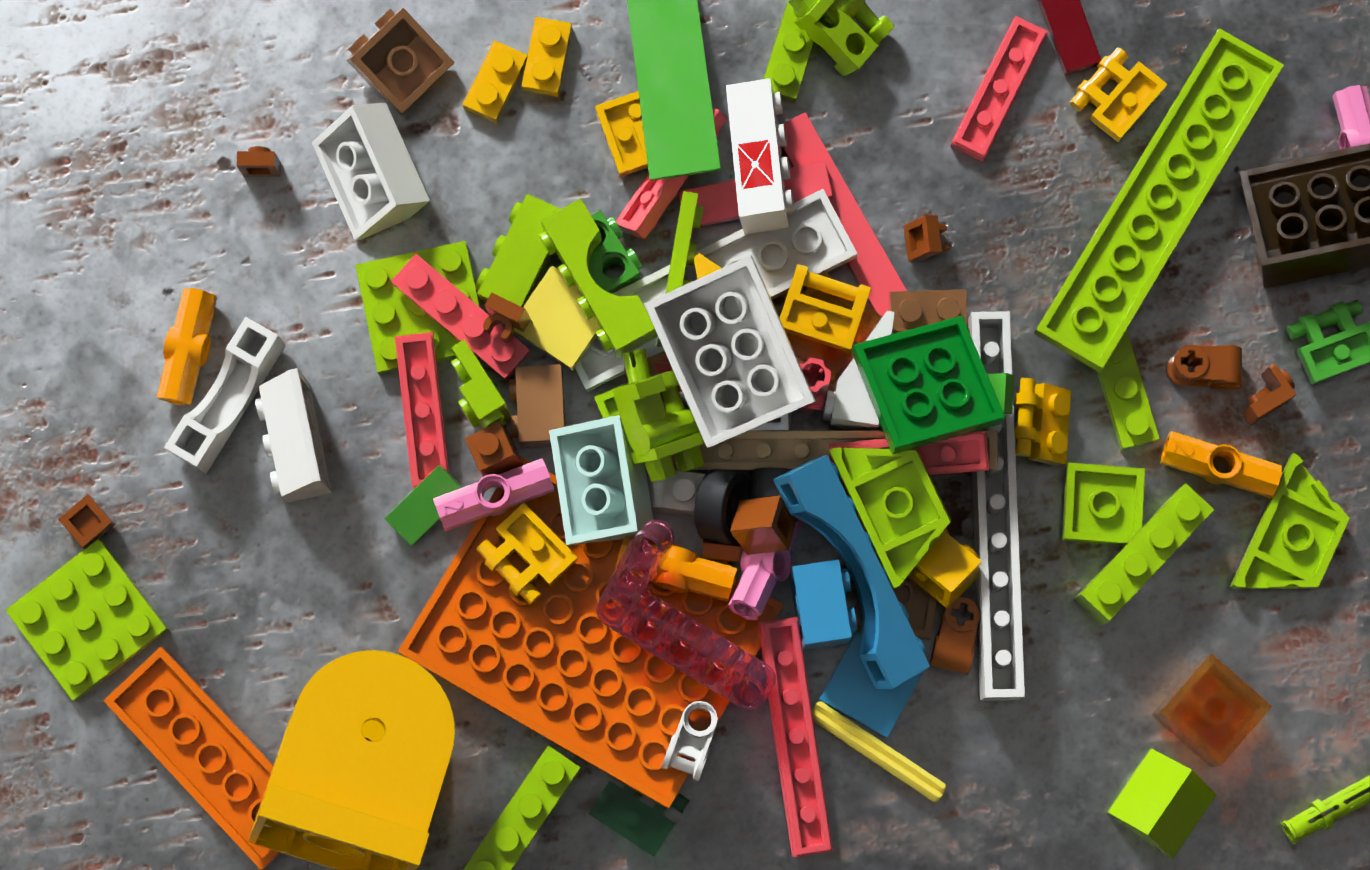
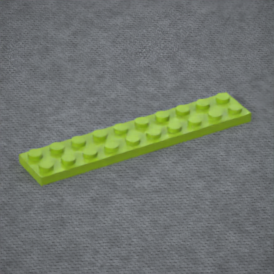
(1158, 200)

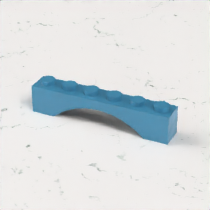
(887, 641)

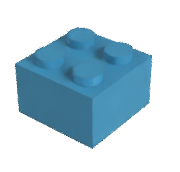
(821, 604)

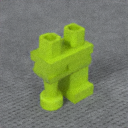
(832, 27)
(657, 433)

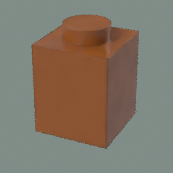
(494, 450)
(763, 525)

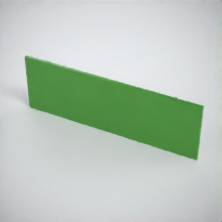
(673, 88)

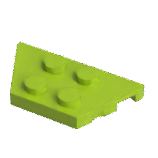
(894, 503)
(1293, 535)

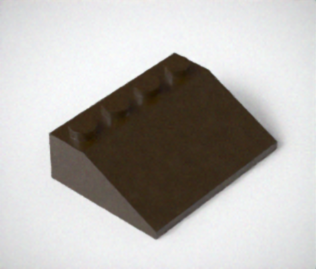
(1310, 215)

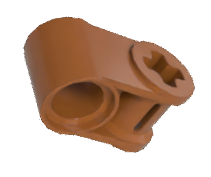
(1212, 366)
(954, 643)

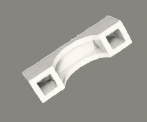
(244, 369)

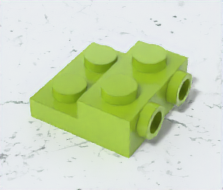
(481, 399)

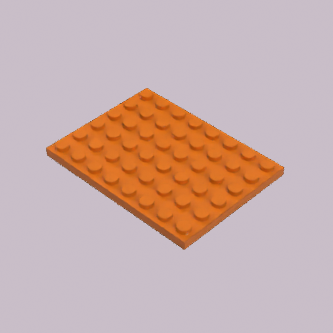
(561, 665)

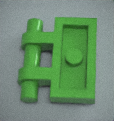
(1335, 354)

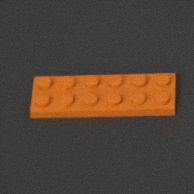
(197, 746)

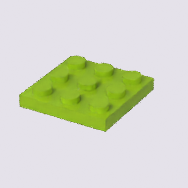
(393, 314)
(87, 620)

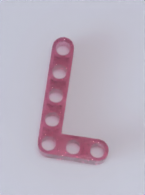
(676, 626)

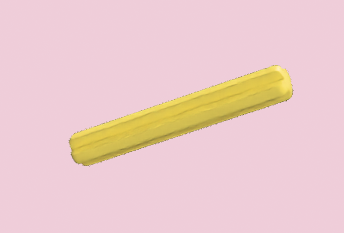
(878, 752)

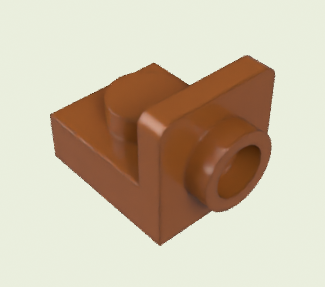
(1266, 402)

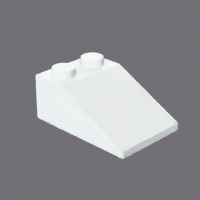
(850, 405)

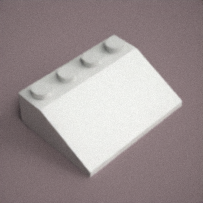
(729, 351)

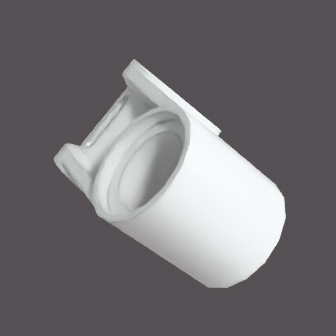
(691, 742)

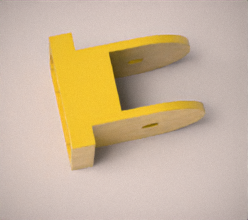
(359, 766)

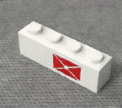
(757, 156)

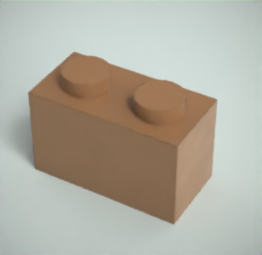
(539, 404)

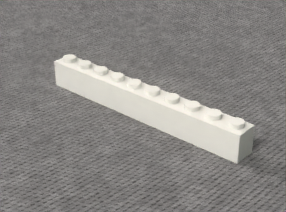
(997, 534)

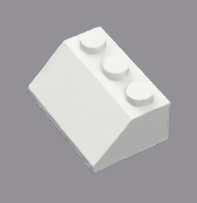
(370, 170)
(293, 437)

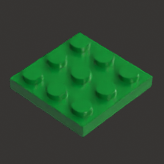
(927, 384)

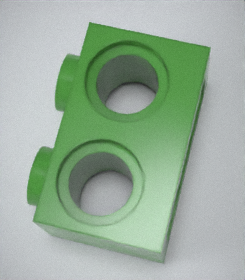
(612, 253)

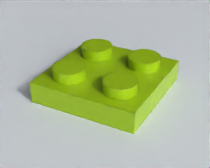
(1102, 503)

